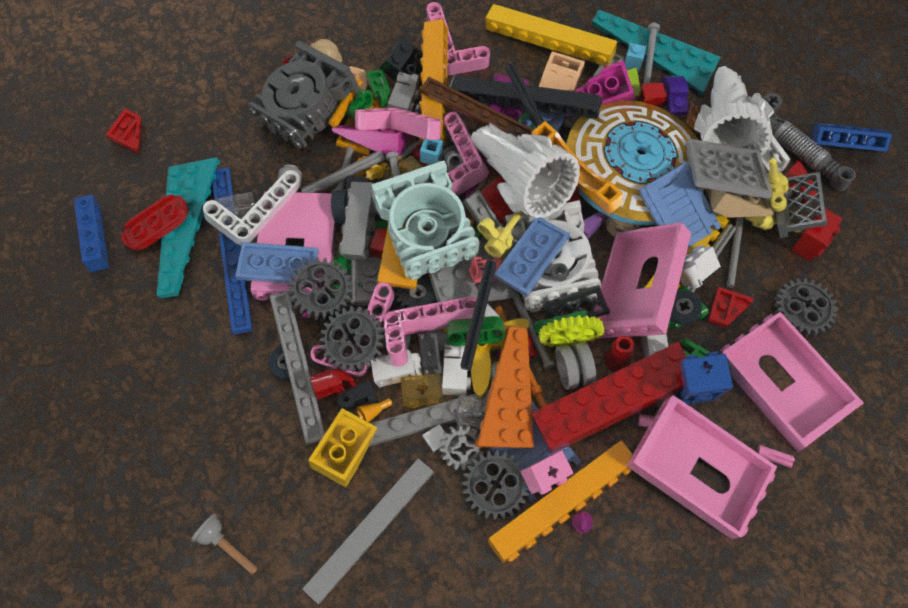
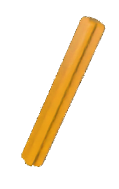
(343, 107)

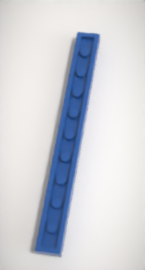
(236, 289)

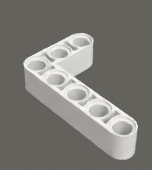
(256, 212)

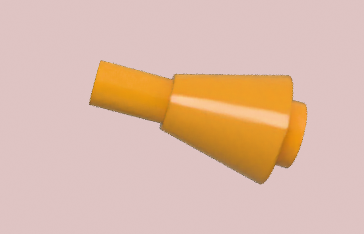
(370, 411)

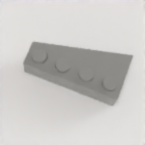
(358, 223)

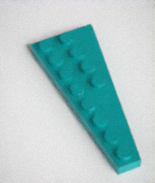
(669, 53)
(193, 184)

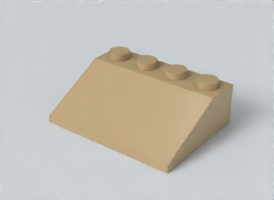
(737, 205)

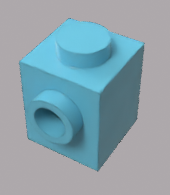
(634, 56)
(431, 151)

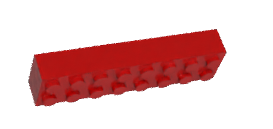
(611, 399)

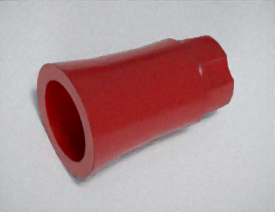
(619, 354)

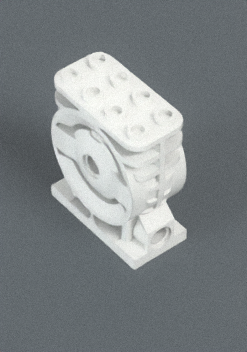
(576, 248)

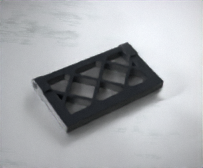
(582, 296)

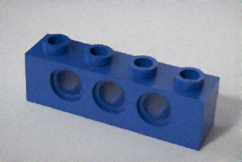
(851, 137)
(91, 233)

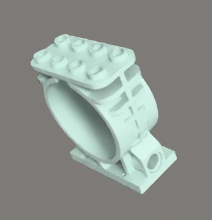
(428, 202)

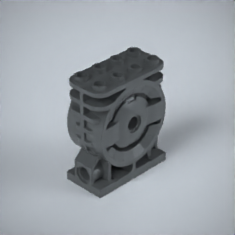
(295, 91)

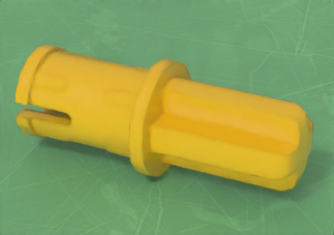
(376, 171)

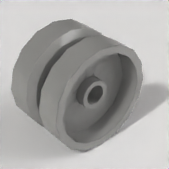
(575, 365)

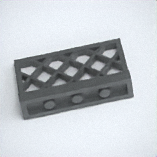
(786, 216)

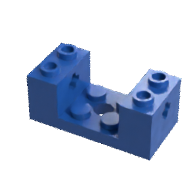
(704, 378)

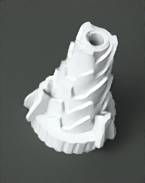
(735, 116)
(536, 172)

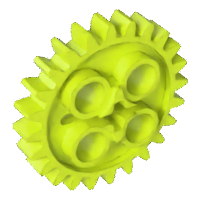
(571, 331)

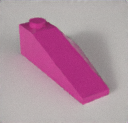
(610, 84)
(378, 140)

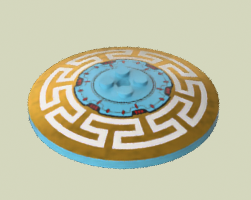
(611, 145)

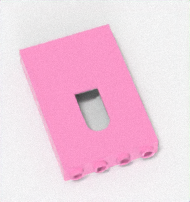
(302, 217)
(644, 309)
(809, 404)
(671, 451)

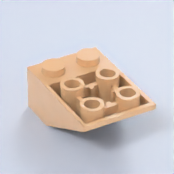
(562, 72)

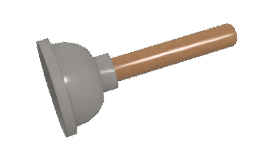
(210, 533)

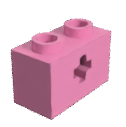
(547, 472)

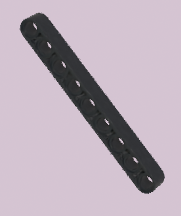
(546, 99)

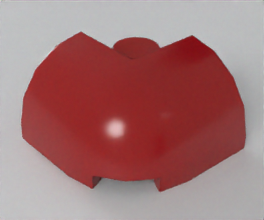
(331, 382)

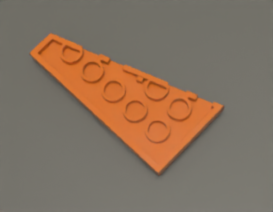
(508, 404)

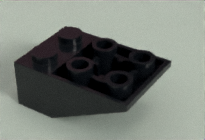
(404, 59)

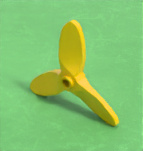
(482, 363)

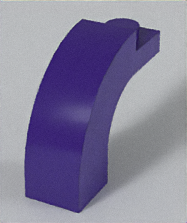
(676, 94)

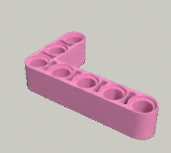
(461, 60)
(400, 120)
(474, 168)
(375, 302)
(421, 319)

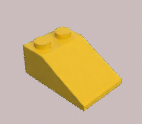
(342, 447)

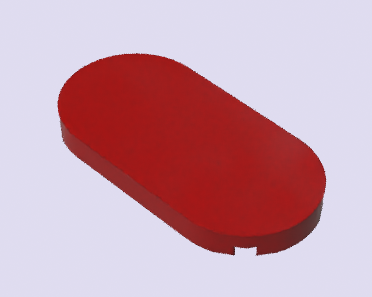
(154, 222)

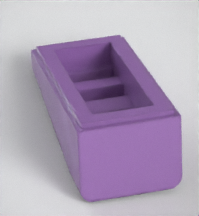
(593, 223)

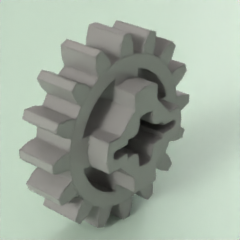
(452, 447)

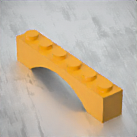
(600, 190)

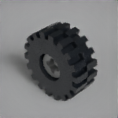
(407, 297)

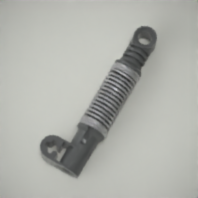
(807, 149)

